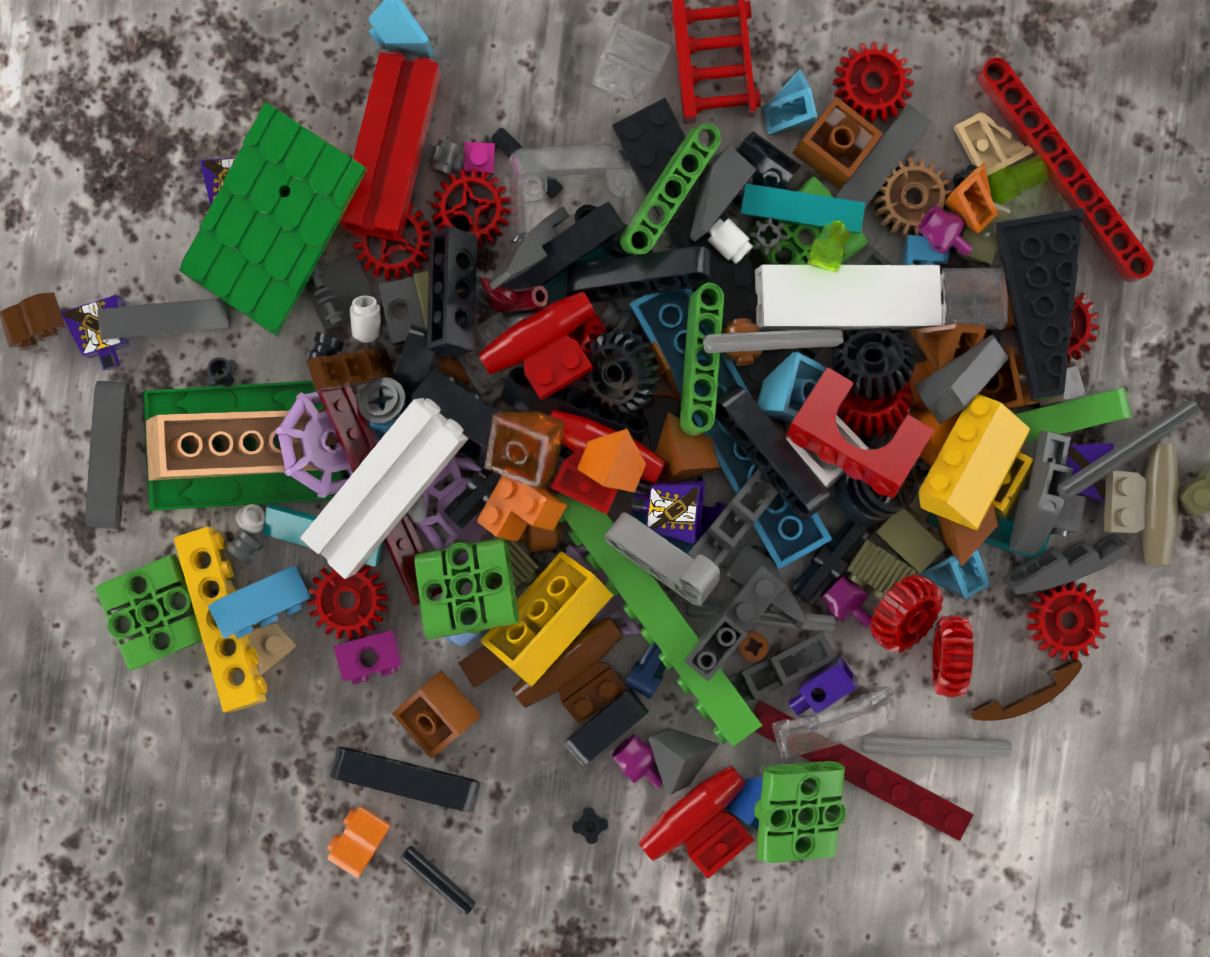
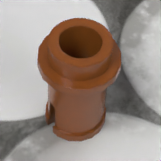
(454, 369)

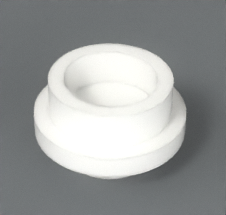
(251, 518)

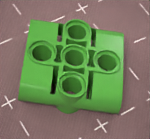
(798, 252)
(122, 591)
(448, 614)
(819, 817)

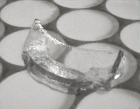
(835, 724)

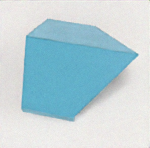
(791, 107)
(962, 580)

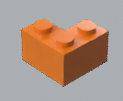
(516, 505)

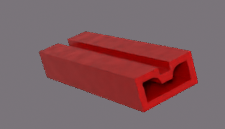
(391, 144)

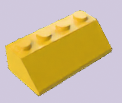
(973, 462)
(549, 618)

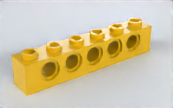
(191, 549)

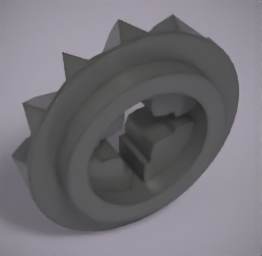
(372, 395)

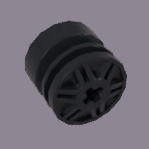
(868, 507)

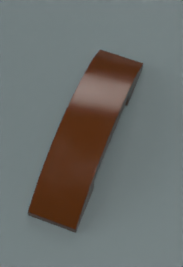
(1060, 679)

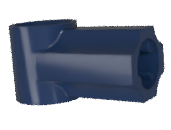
(647, 672)

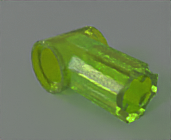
(1008, 183)
(830, 248)

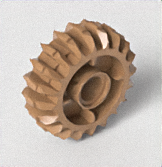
(905, 179)

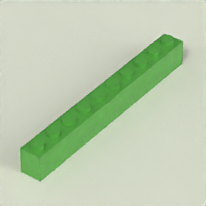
(661, 623)

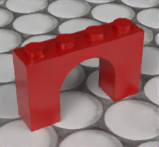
(880, 468)

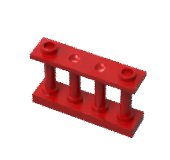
(690, 75)

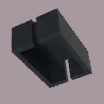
(463, 408)

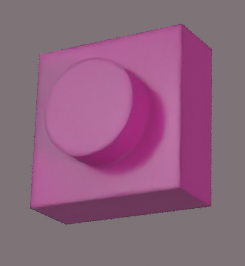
(479, 156)

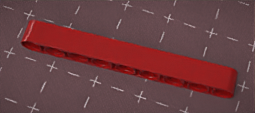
(1064, 155)

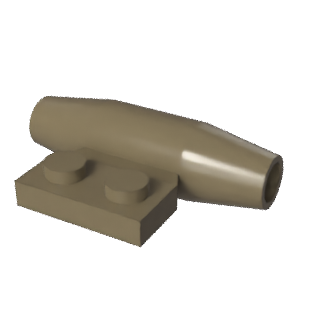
(1146, 504)

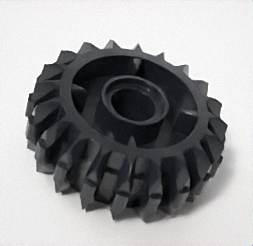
(874, 362)
(622, 371)

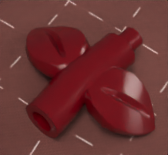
(509, 300)

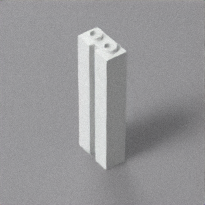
(848, 300)
(384, 486)

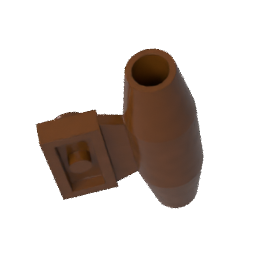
(579, 675)

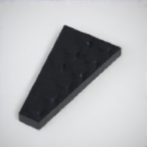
(1041, 285)

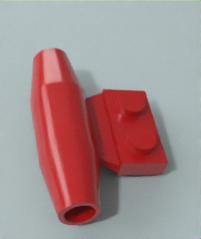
(544, 346)
(579, 486)
(702, 824)

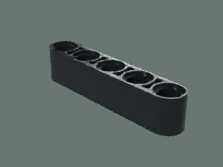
(571, 247)
(641, 274)
(522, 396)
(771, 452)
(405, 779)

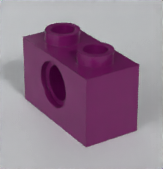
(351, 662)

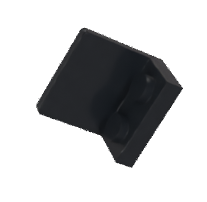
(771, 164)

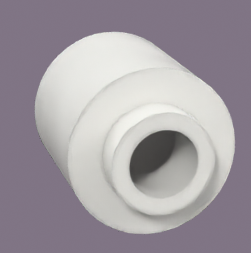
(729, 240)
(365, 319)

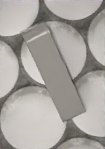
(686, 576)

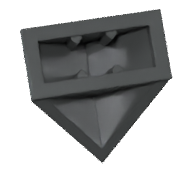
(679, 757)

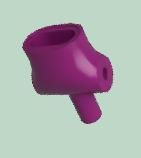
(943, 231)
(845, 600)
(637, 760)

